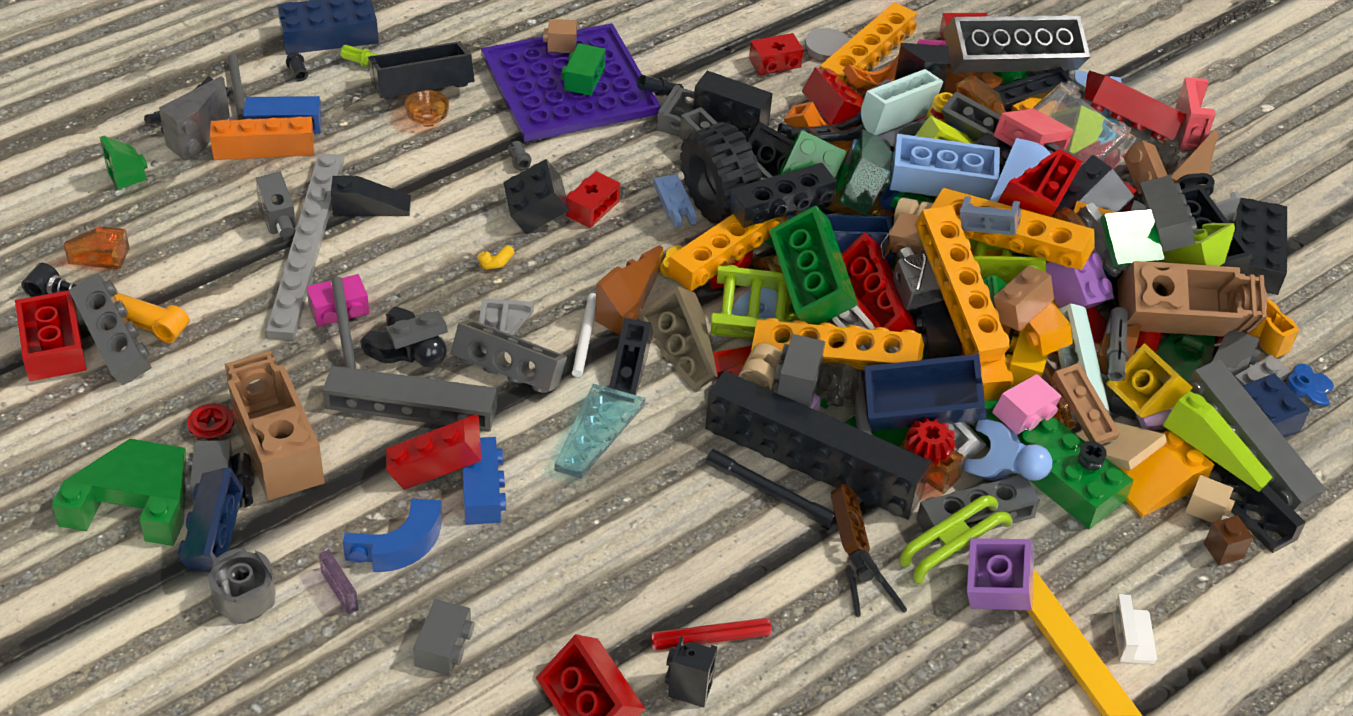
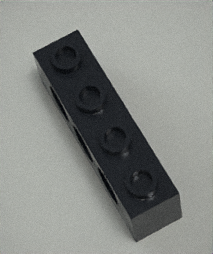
(782, 194)

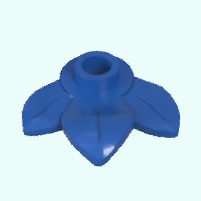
(1310, 384)

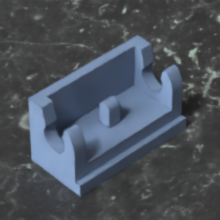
(990, 219)

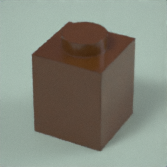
(1228, 540)

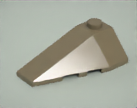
(682, 335)

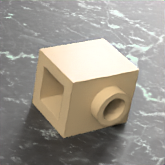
(1210, 500)

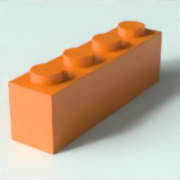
(262, 138)

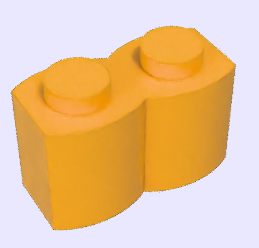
(1275, 332)

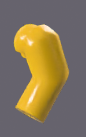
(497, 261)

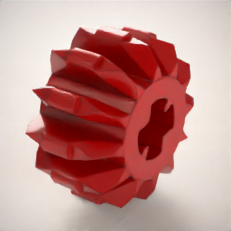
(931, 440)

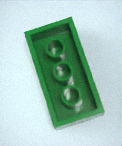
(813, 267)

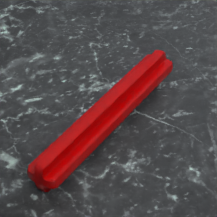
(712, 633)

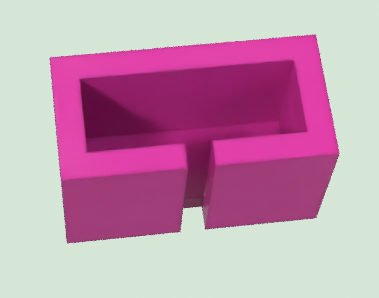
(323, 305)

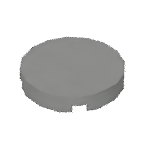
(824, 43)

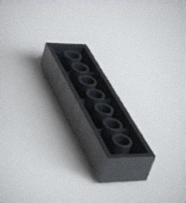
(816, 444)

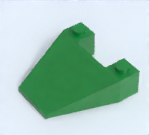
(132, 476)

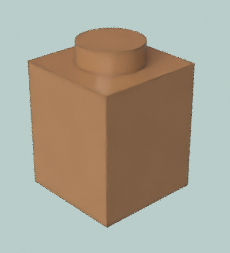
(561, 35)

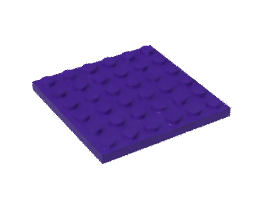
(536, 94)

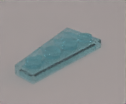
(597, 426)

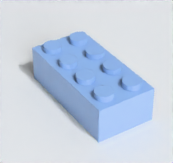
(933, 164)

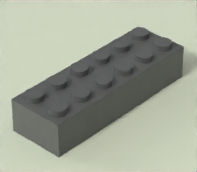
(1016, 43)

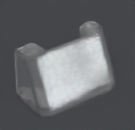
(1092, 131)

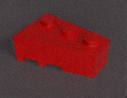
(832, 96)
(1043, 185)

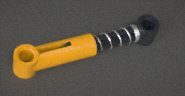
(162, 322)

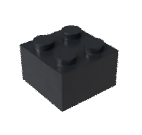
(536, 196)

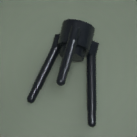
(864, 569)

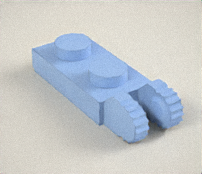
(674, 199)

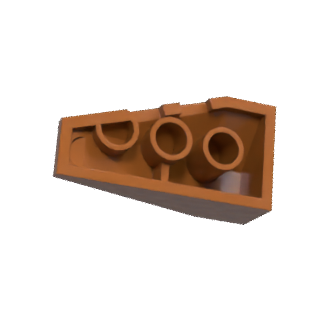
(626, 289)

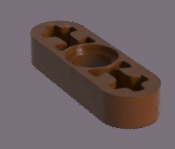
(849, 519)

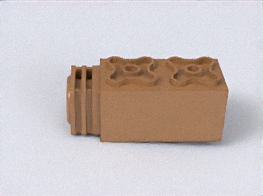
(1191, 298)
(273, 426)

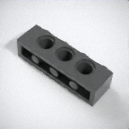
(547, 362)
(123, 364)
(1012, 493)

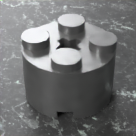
(242, 585)

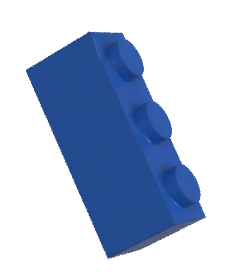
(285, 108)
(482, 484)

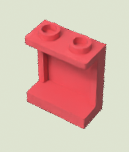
(1198, 120)
(1032, 126)

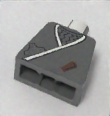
(277, 215)
(915, 280)

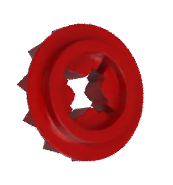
(201, 416)

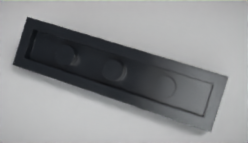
(1031, 87)
(1275, 512)

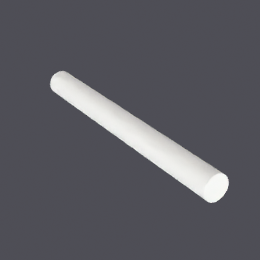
(585, 335)

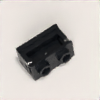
(690, 672)

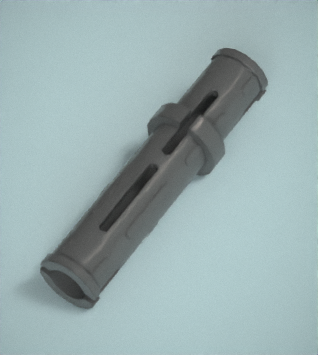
(1117, 352)

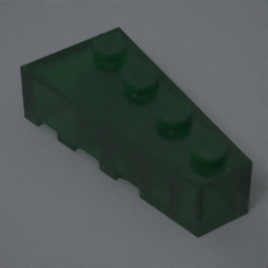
(867, 172)

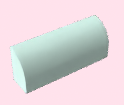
(899, 101)
(1082, 349)

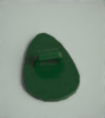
(1187, 352)

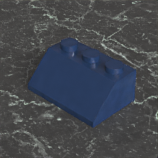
(212, 519)

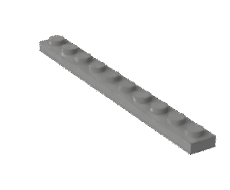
(304, 249)

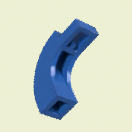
(402, 545)

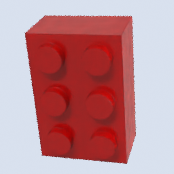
(50, 336)

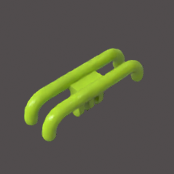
(953, 535)

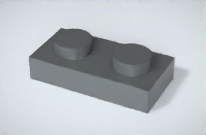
(416, 329)

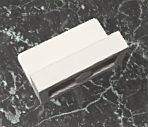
(1133, 632)

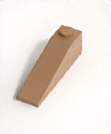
(1200, 159)

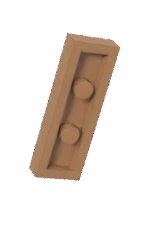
(1086, 404)

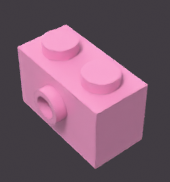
(1027, 404)

